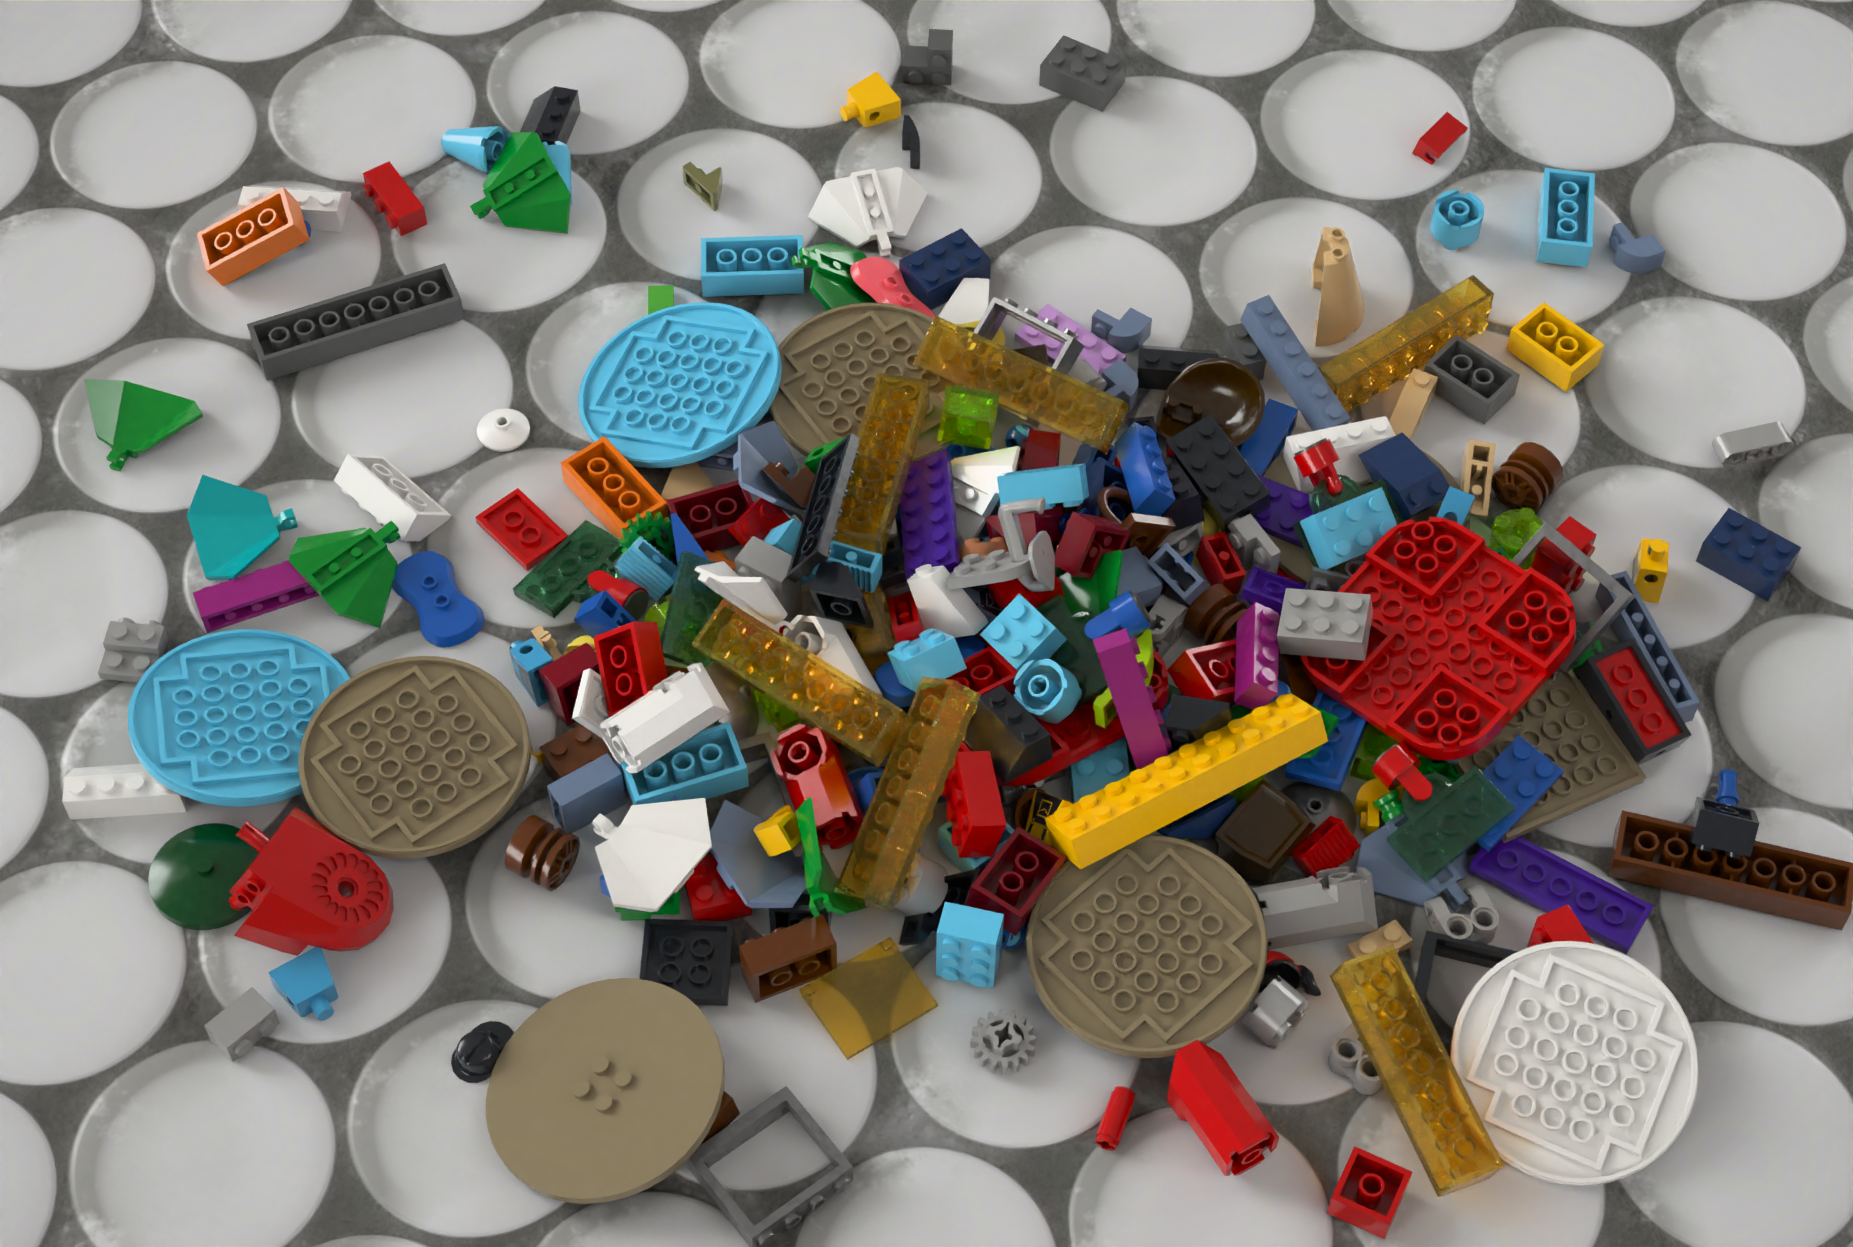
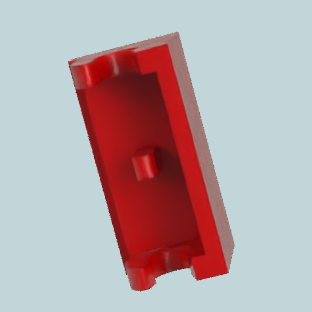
(1439, 138)

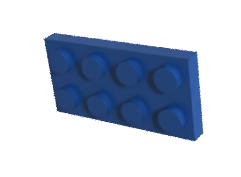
(1334, 757)
(1523, 778)

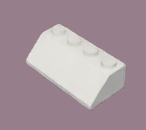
(321, 208)
(1348, 442)
(390, 496)
(117, 793)

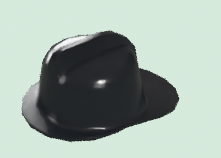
(479, 1051)

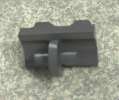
(1326, 580)

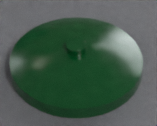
(195, 874)

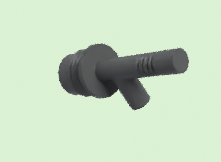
(1011, 793)

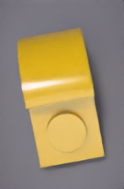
(1364, 807)
(779, 832)

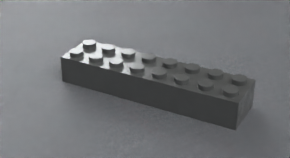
(355, 321)

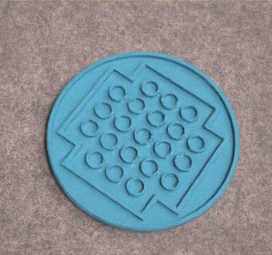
(681, 384)
(231, 715)

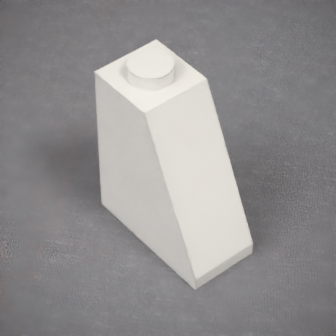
(967, 301)
(944, 608)

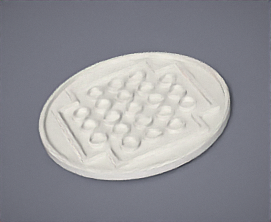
(1576, 1062)

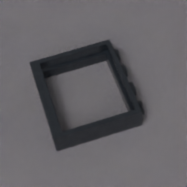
(1454, 949)

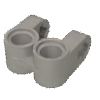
(1166, 623)
(1467, 925)
(1354, 1067)

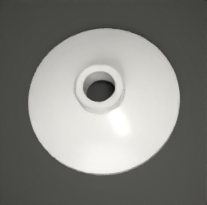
(503, 430)

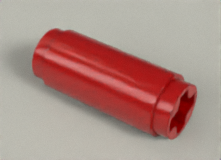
(1115, 1118)

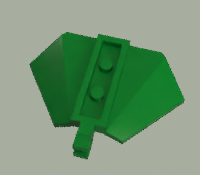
(526, 187)
(831, 274)
(135, 417)
(350, 570)
(1097, 592)
(818, 872)

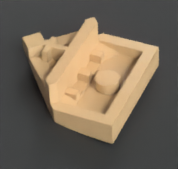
(685, 480)

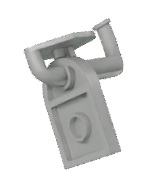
(1016, 563)

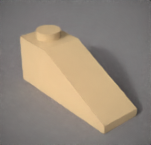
(1413, 402)
(1477, 474)

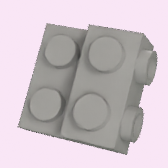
(1253, 545)
(131, 649)

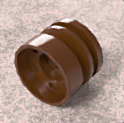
(1527, 477)
(1214, 615)
(542, 852)

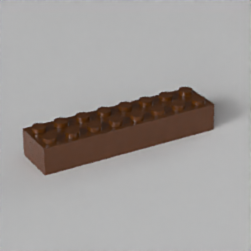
(1769, 881)

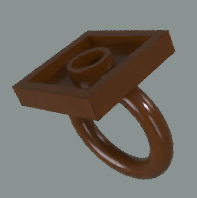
(1146, 530)

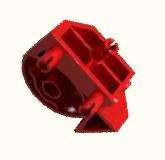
(310, 890)

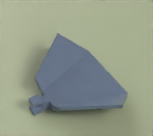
(755, 450)
(747, 867)
(1396, 879)

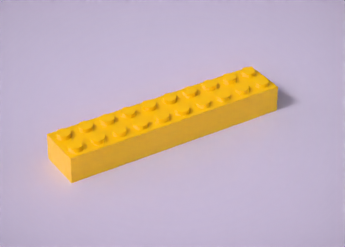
(1186, 780)

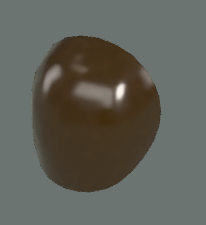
(1215, 388)

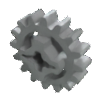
(1012, 1051)

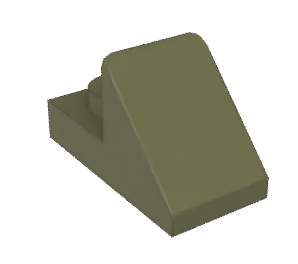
(705, 186)

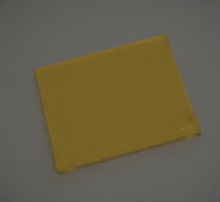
(868, 998)

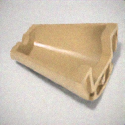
(1341, 295)

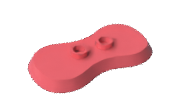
(885, 283)

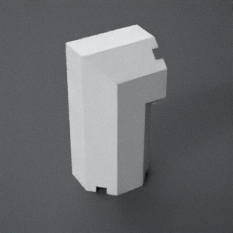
(833, 645)
(663, 718)

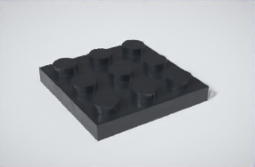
(689, 957)

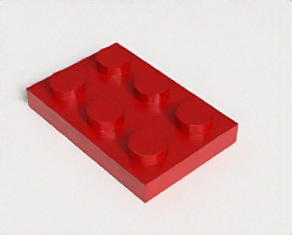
(758, 521)
(521, 529)

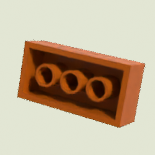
(252, 236)
(610, 486)

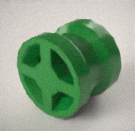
(1389, 805)

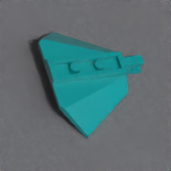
(233, 527)

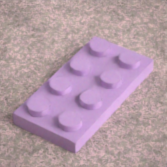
(1095, 351)

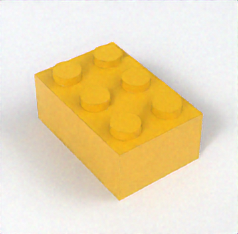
(1554, 347)

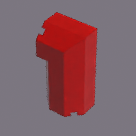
(814, 769)
(1219, 1109)

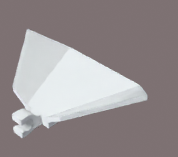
(869, 207)
(977, 487)
(746, 593)
(652, 851)

